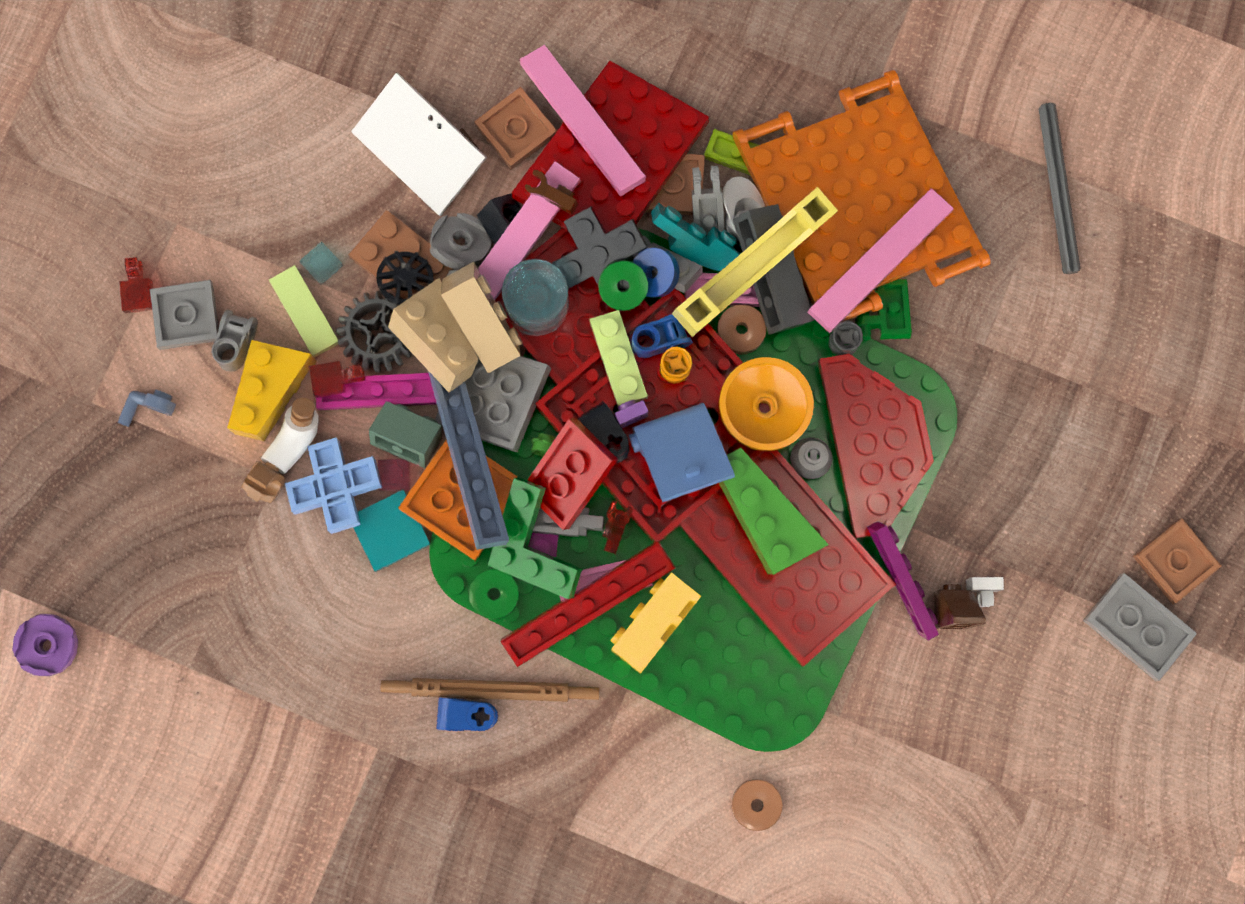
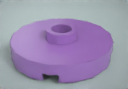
(29, 645)

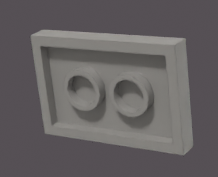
(1140, 627)

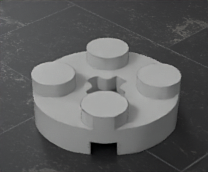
(454, 255)

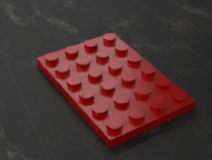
(650, 127)

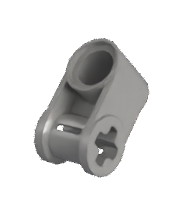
(234, 334)

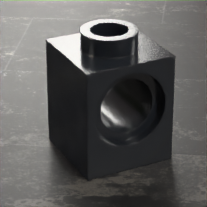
(498, 215)

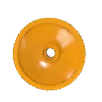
(772, 383)

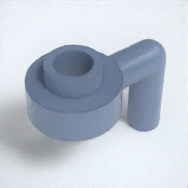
(158, 402)

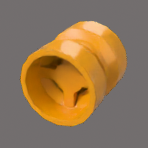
(677, 359)

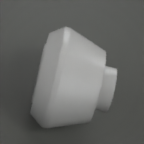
(810, 466)

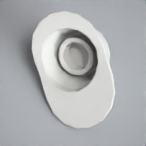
(739, 197)

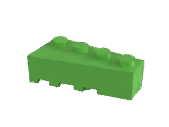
(768, 517)

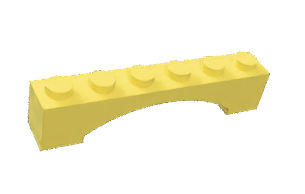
(754, 262)

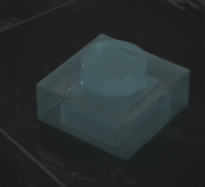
(321, 263)

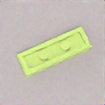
(304, 311)

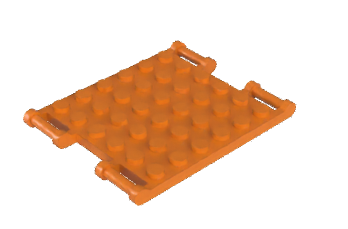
(873, 171)

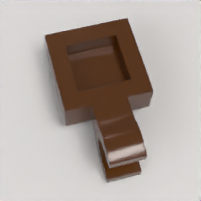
(557, 196)

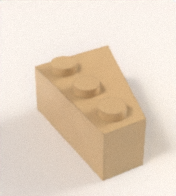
(480, 317)
(434, 336)

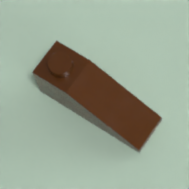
(957, 608)

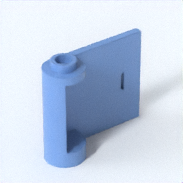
(682, 452)

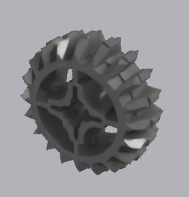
(374, 343)

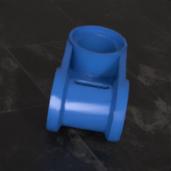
(664, 333)
(460, 715)

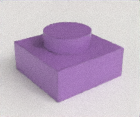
(631, 412)

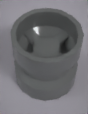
(847, 333)

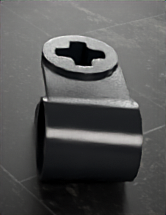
(606, 429)

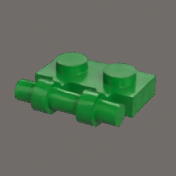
(894, 318)

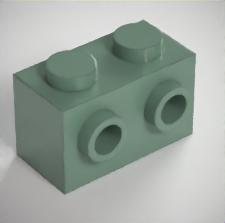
(405, 434)

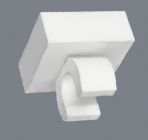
(985, 587)

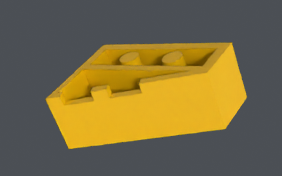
(266, 387)
(654, 622)

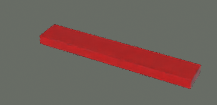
(587, 603)

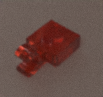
(136, 291)
(331, 379)
(615, 526)

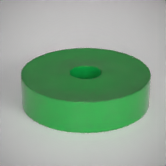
(627, 298)
(491, 580)

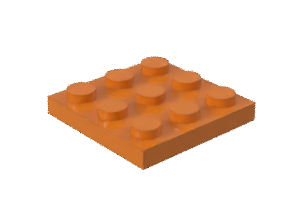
(438, 502)

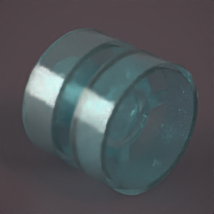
(535, 297)

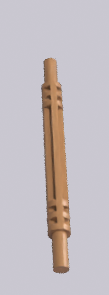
(489, 689)

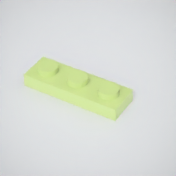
(618, 357)

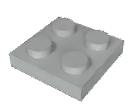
(184, 314)

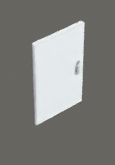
(413, 146)

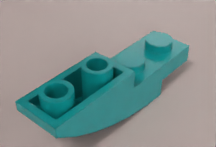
(691, 242)

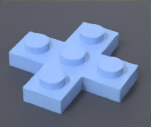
(333, 485)

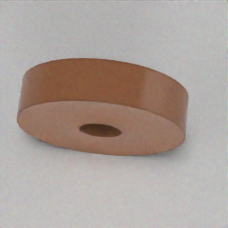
(745, 316)
(770, 810)

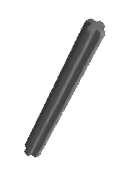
(1059, 188)

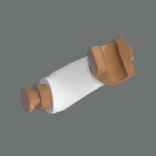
(287, 448)

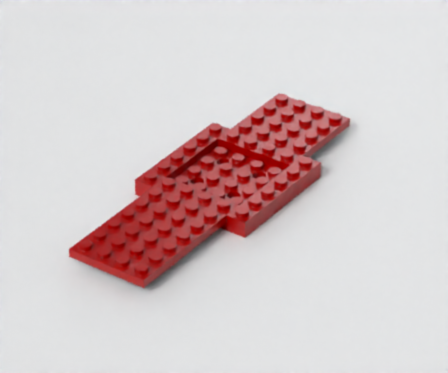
(800, 604)

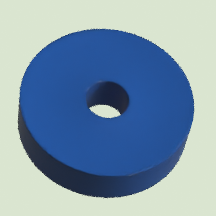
(667, 270)

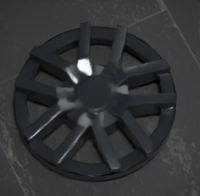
(404, 276)

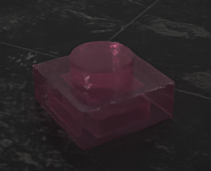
(394, 474)

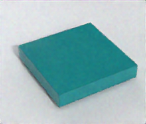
(389, 533)

